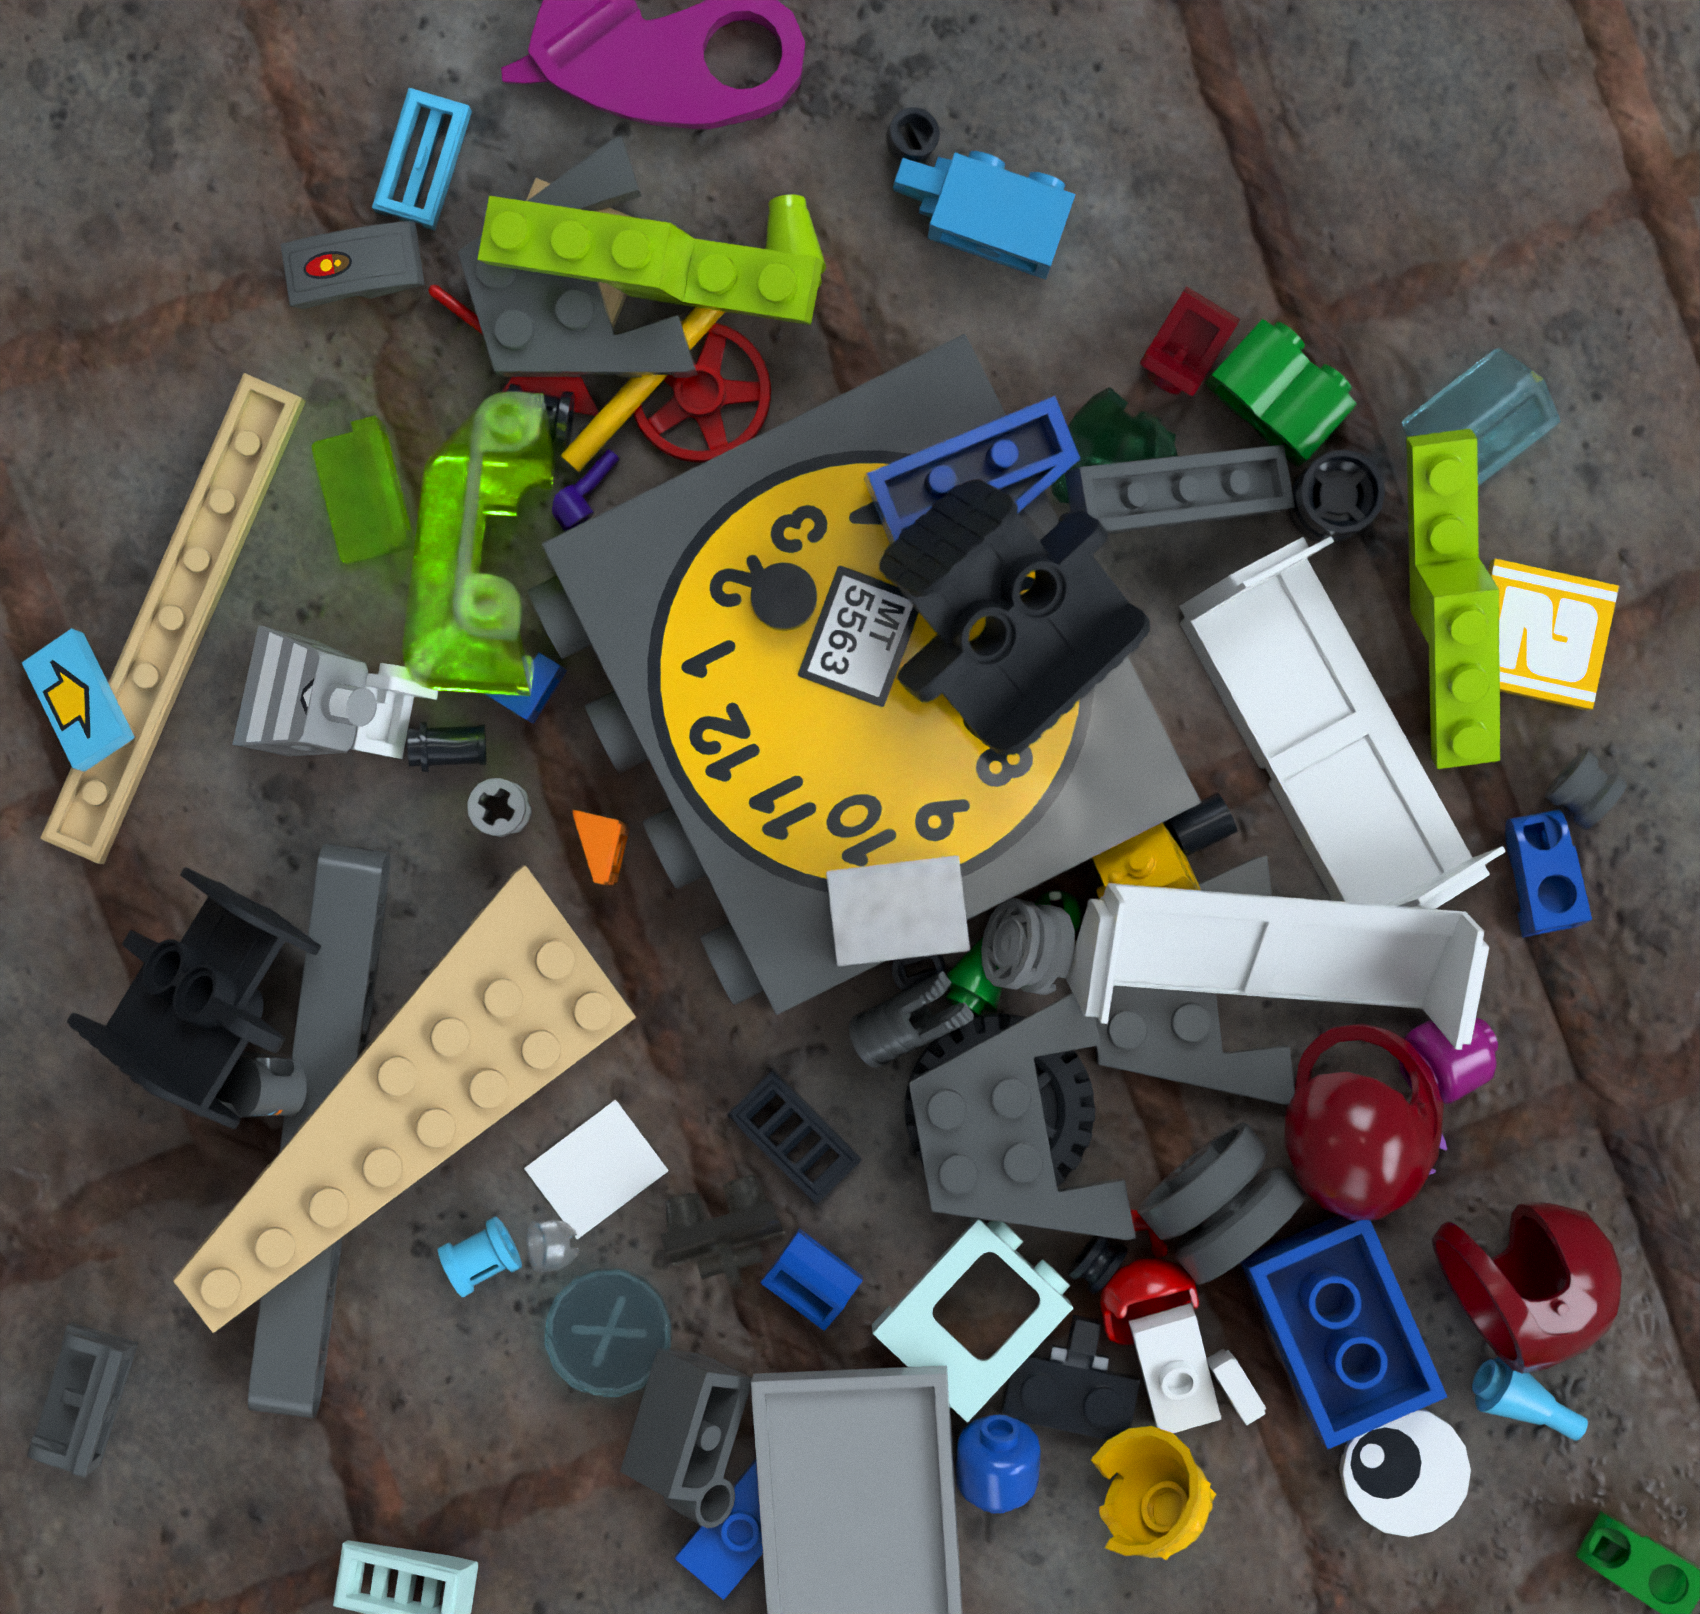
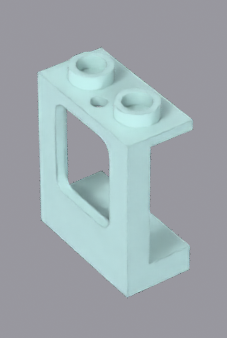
(921, 1341)

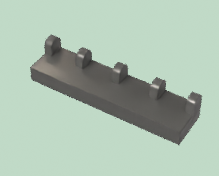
(1182, 489)

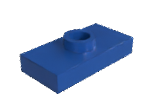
(728, 1551)

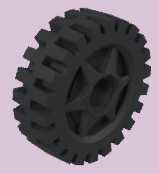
(1062, 1084)

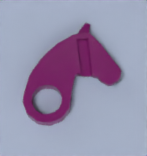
(657, 65)

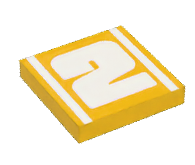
(1551, 633)

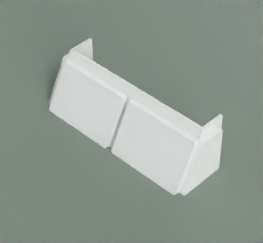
(1327, 736)
(1280, 951)

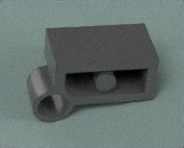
(688, 1434)

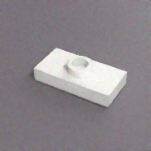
(1175, 1369)

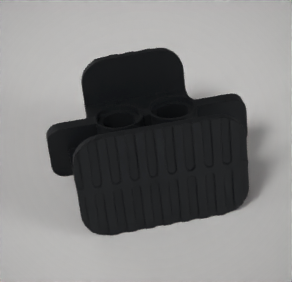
(1035, 647)
(196, 1001)

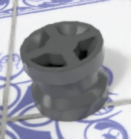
(1586, 790)

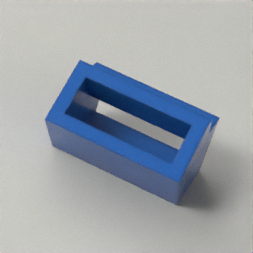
(812, 1279)

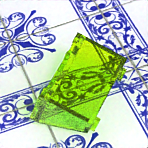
(457, 621)

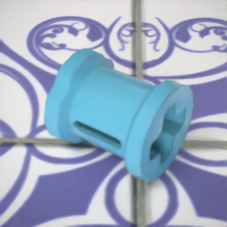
(479, 1257)

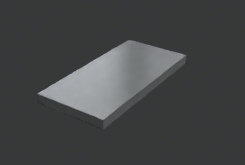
(857, 1491)

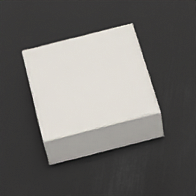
(1236, 1386)

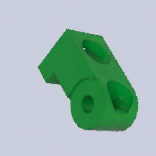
(1641, 1566)

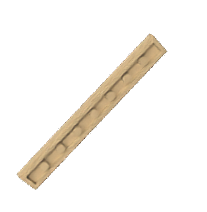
(178, 610)

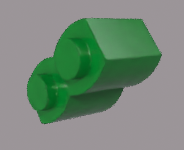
(1282, 391)

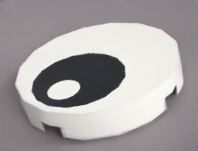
(1406, 1474)

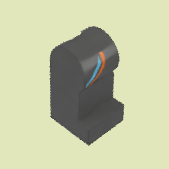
(264, 1086)

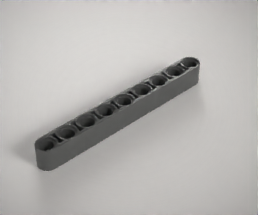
(328, 1039)

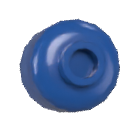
(997, 1463)

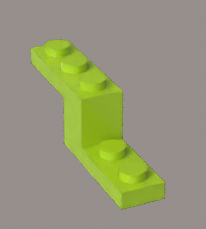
(649, 260)
(1453, 598)

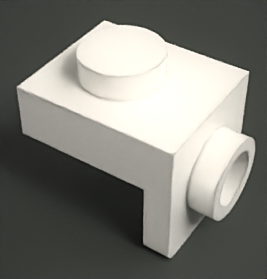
(394, 699)

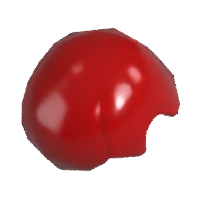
(1143, 1290)

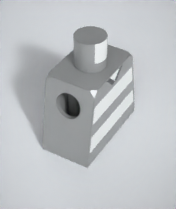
(302, 697)

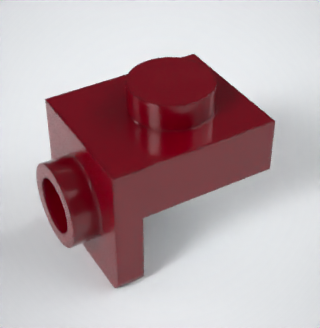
(1188, 343)

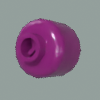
(1454, 1069)

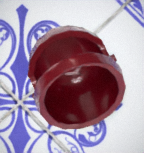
(1356, 1138)
(1542, 1294)

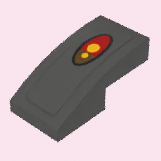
(352, 263)

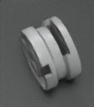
(1028, 946)

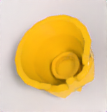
(1157, 1497)

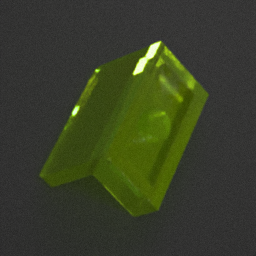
(363, 492)

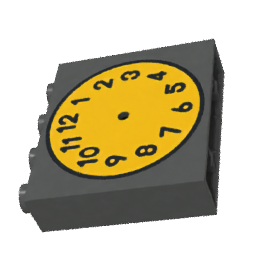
(793, 776)

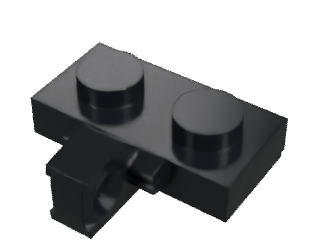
(1073, 1387)

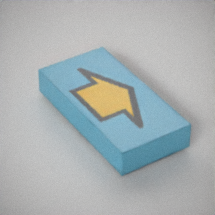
(78, 700)

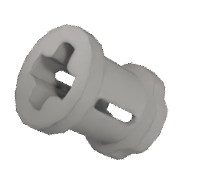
(482, 814)

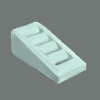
(456, 1572)

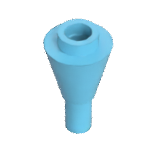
(1523, 1398)

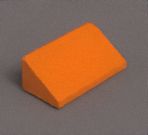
(603, 844)

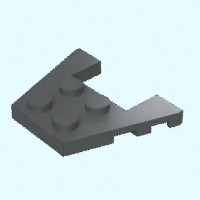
(561, 323)
(1179, 1031)
(989, 1137)

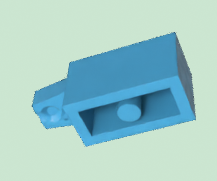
(990, 209)

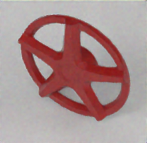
(704, 397)

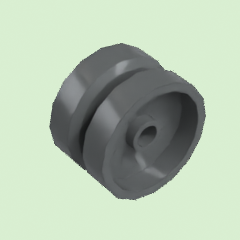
(1221, 1203)

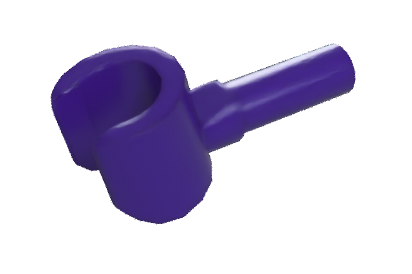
(569, 503)

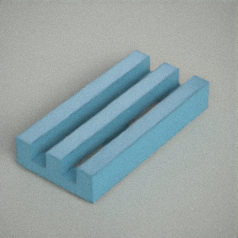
(408, 210)

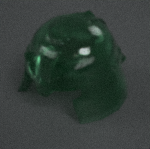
(1110, 436)

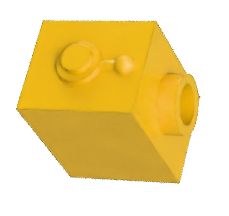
(1146, 860)

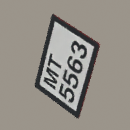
(859, 637)

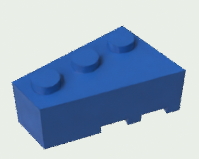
(1013, 453)

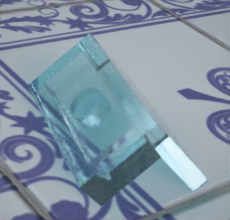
(1499, 402)

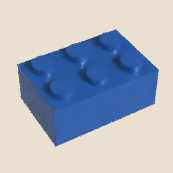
(1343, 1329)

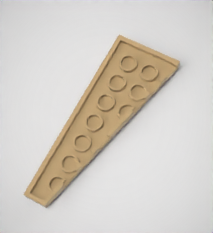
(465, 1049)

